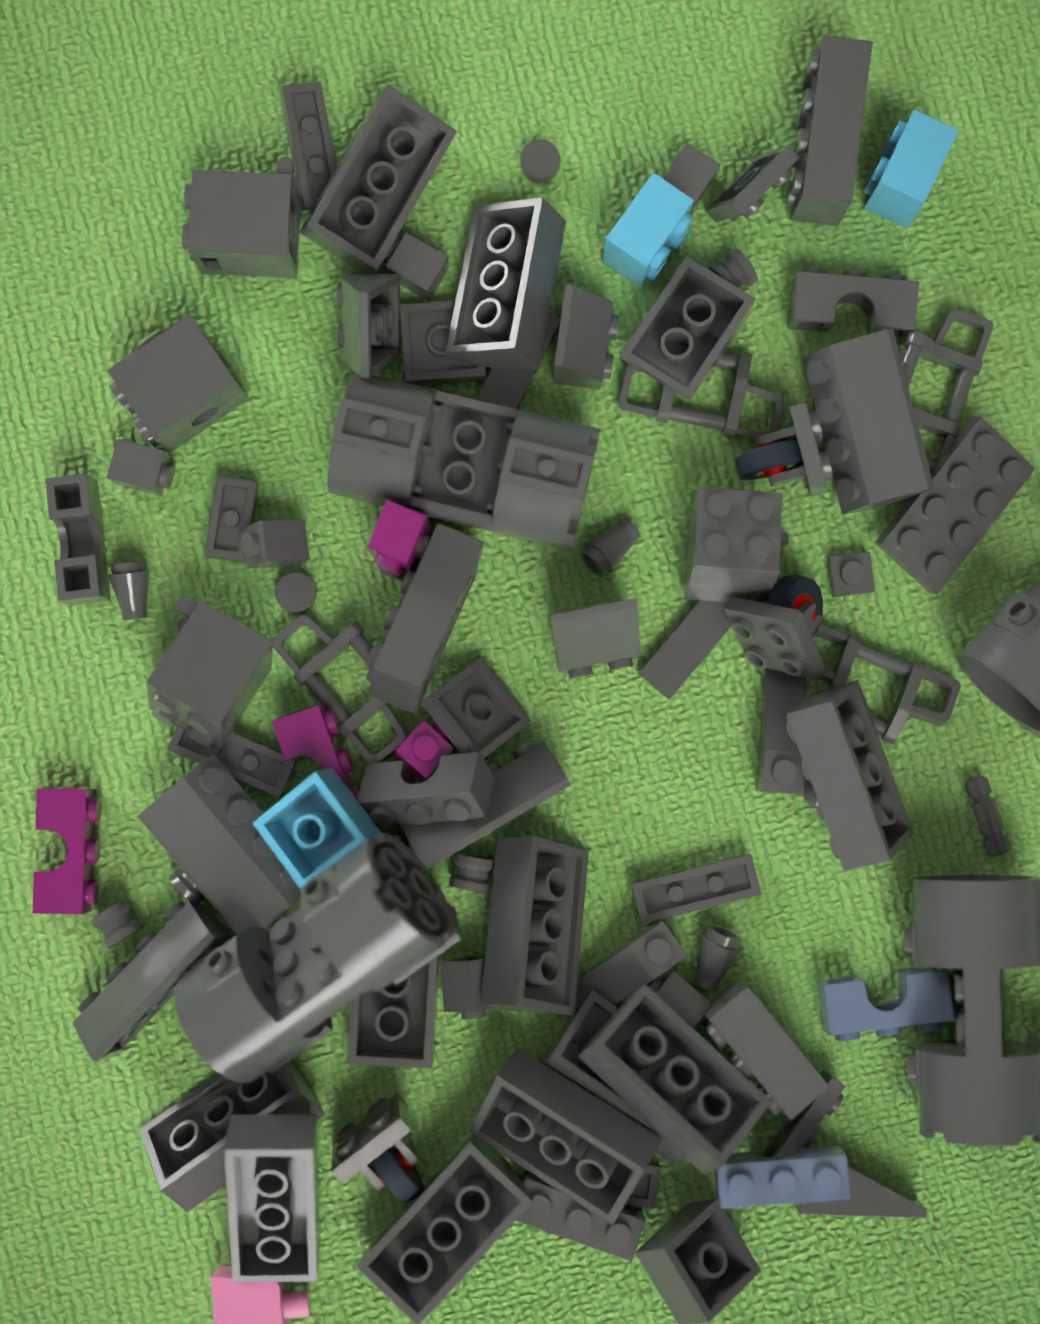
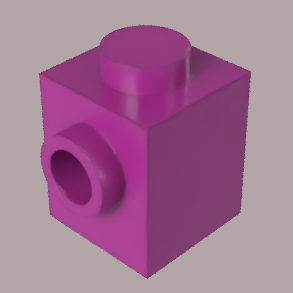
(423, 750)

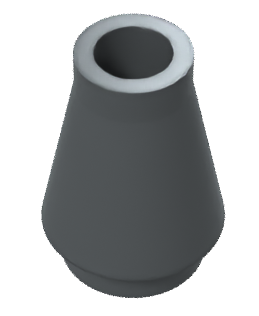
(609, 547)
(130, 588)
(716, 956)

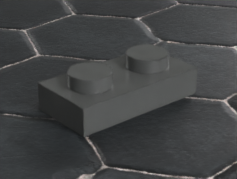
(231, 511)

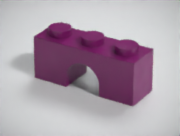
(397, 539)
(313, 734)
(72, 885)

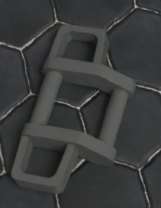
(968, 366)
(726, 423)
(913, 674)
(307, 675)

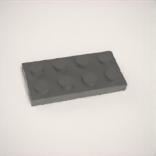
(969, 493)

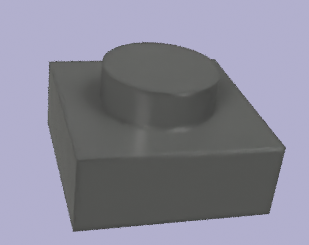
(851, 574)

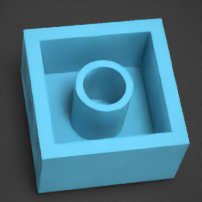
(908, 167)
(648, 230)
(315, 825)

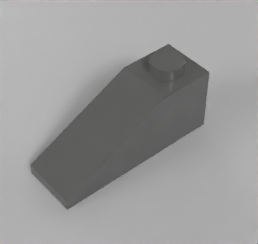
(778, 755)
(632, 965)
(867, 1198)

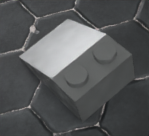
(369, 321)
(688, 328)
(596, 637)

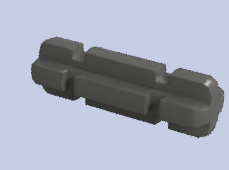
(987, 816)

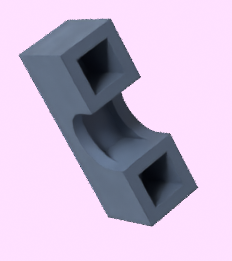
(921, 1001)
(805, 1177)

